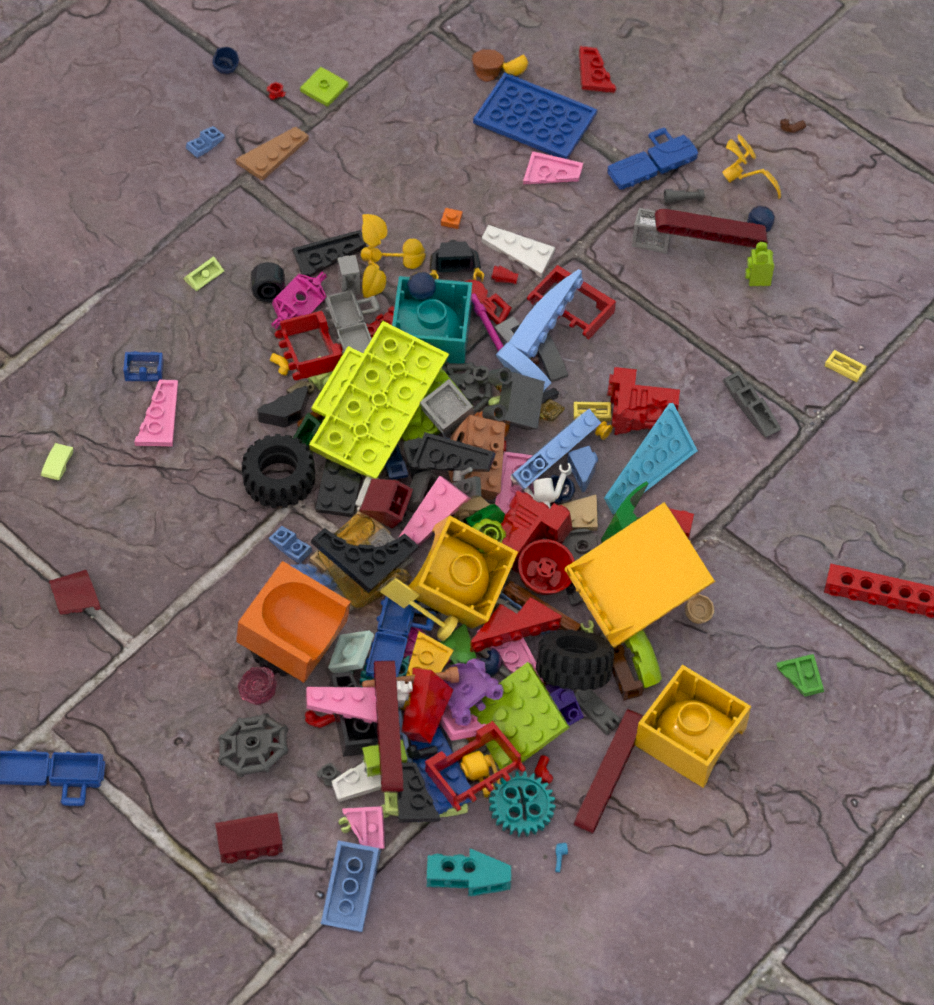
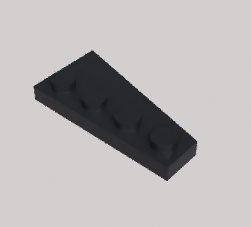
(325, 253)
(450, 455)

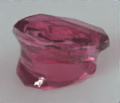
(257, 685)

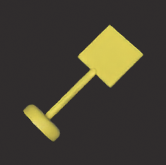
(404, 596)

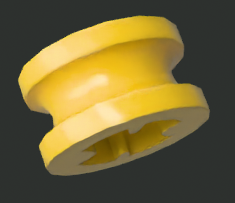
(603, 430)

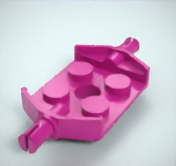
(288, 306)

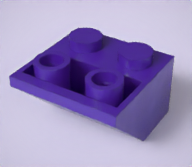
(566, 703)

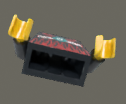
(455, 257)

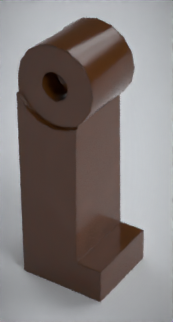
(626, 684)

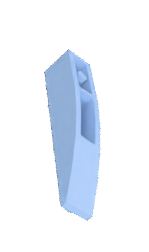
(544, 314)
(556, 448)

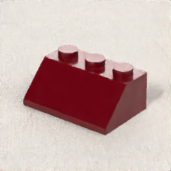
(249, 838)

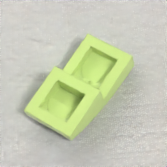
(56, 461)

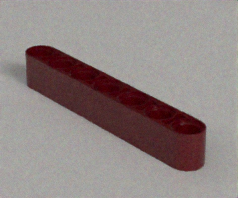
(709, 228)
(388, 726)
(608, 773)

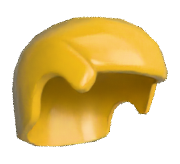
(516, 66)

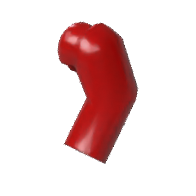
(317, 721)
(541, 770)

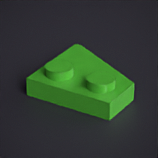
(460, 643)
(802, 674)

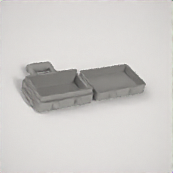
(349, 319)

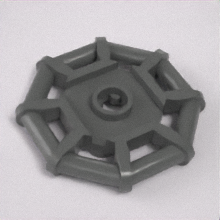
(469, 384)
(253, 730)

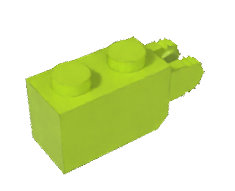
(760, 266)

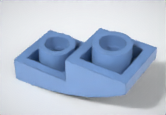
(208, 140)
(289, 544)

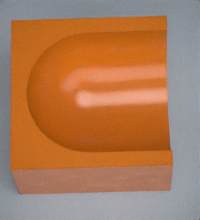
(293, 621)

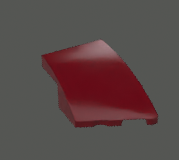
(74, 593)

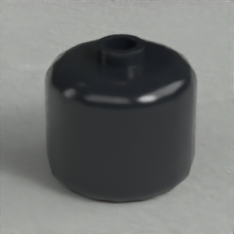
(267, 281)

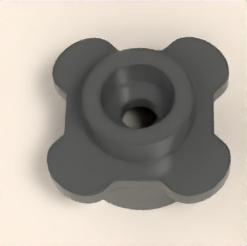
(328, 768)

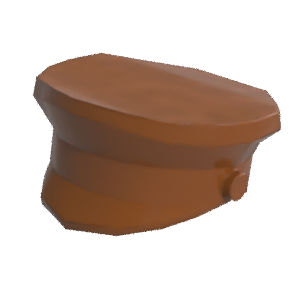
(487, 64)

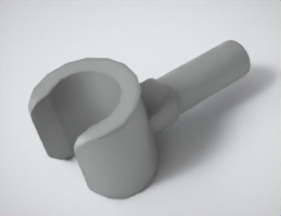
(459, 475)

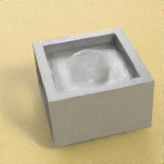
(645, 233)
(446, 407)

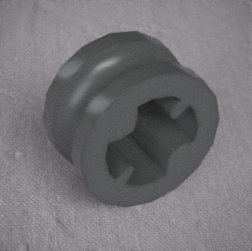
(476, 374)

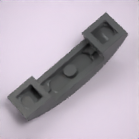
(551, 360)

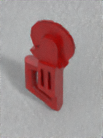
(479, 289)

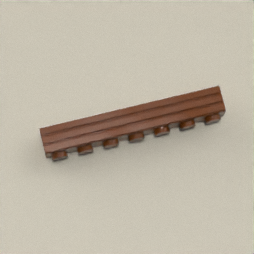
(521, 596)

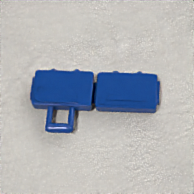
(660, 158)
(392, 634)
(63, 770)

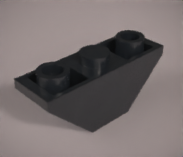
(285, 409)

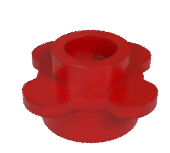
(275, 90)

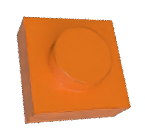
(451, 218)

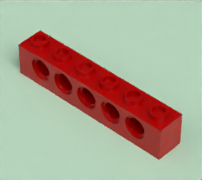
(876, 584)

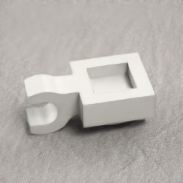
(403, 692)

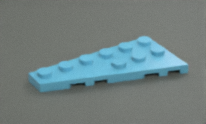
(659, 454)

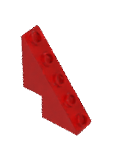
(510, 626)

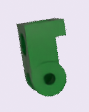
(490, 512)

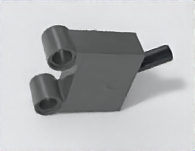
(519, 399)

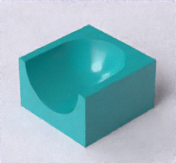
(439, 319)

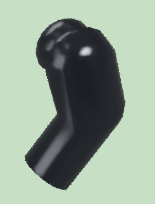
(414, 753)

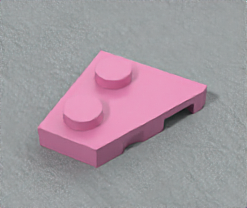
(367, 825)

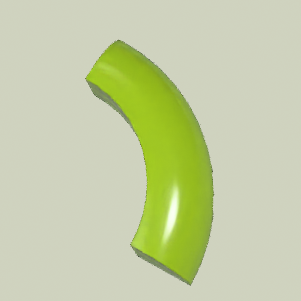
(644, 659)

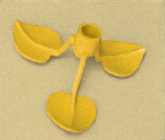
(735, 170)
(373, 231)

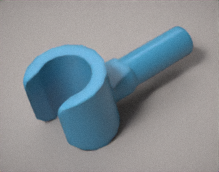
(561, 849)

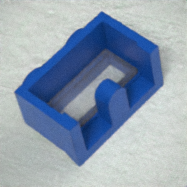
(143, 366)

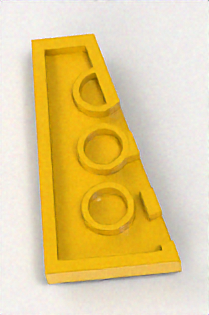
(428, 655)

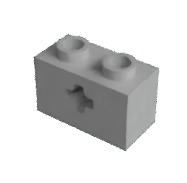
(349, 274)

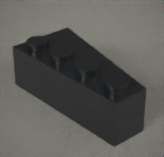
(352, 732)

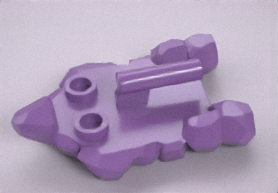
(470, 690)

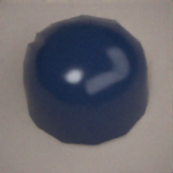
(225, 60)
(763, 216)
(421, 285)
(567, 491)
(493, 662)

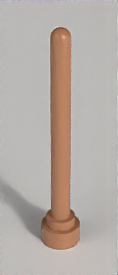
(449, 675)

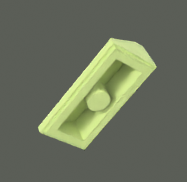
(204, 274)

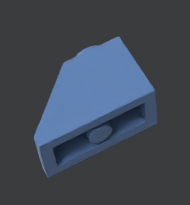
(583, 466)

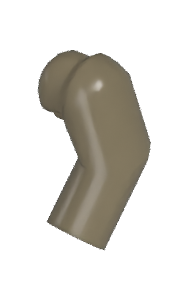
(300, 384)

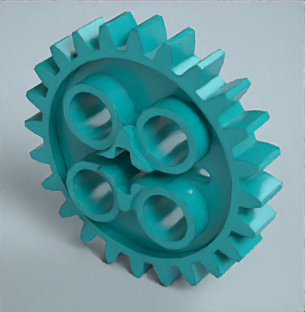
(540, 802)

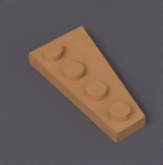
(272, 154)

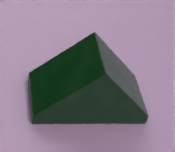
(307, 429)

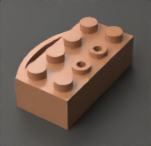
(486, 435)

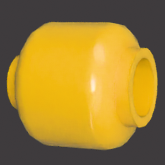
(475, 765)

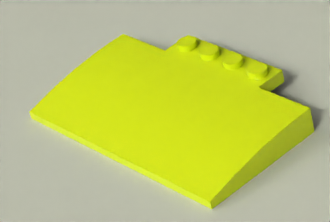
(374, 399)

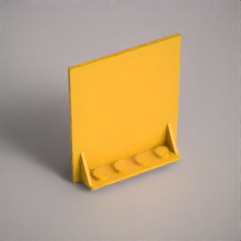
(639, 575)

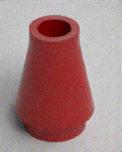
(503, 275)

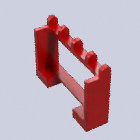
(603, 302)
(303, 324)
(483, 736)

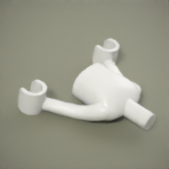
(544, 488)

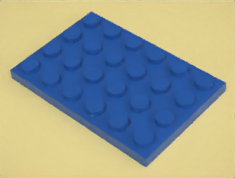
(535, 116)

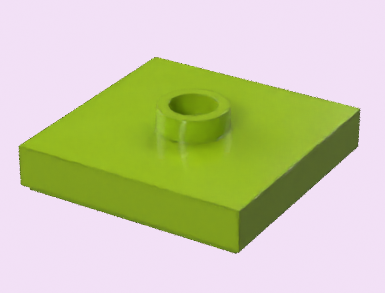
(324, 86)

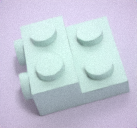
(350, 652)

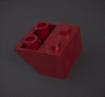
(386, 501)

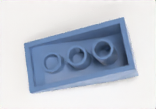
(350, 886)

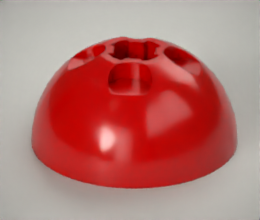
(547, 558)

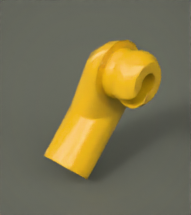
(282, 362)

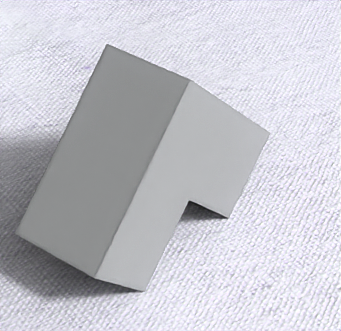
(507, 329)

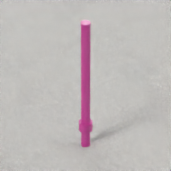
(481, 312)

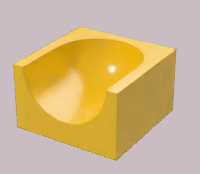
(459, 577)
(691, 725)

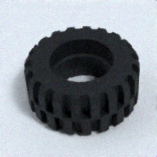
(278, 491)
(574, 660)

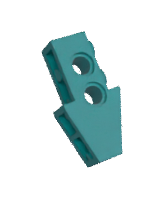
(488, 874)

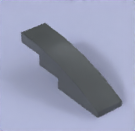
(752, 406)

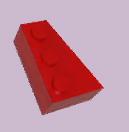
(426, 705)

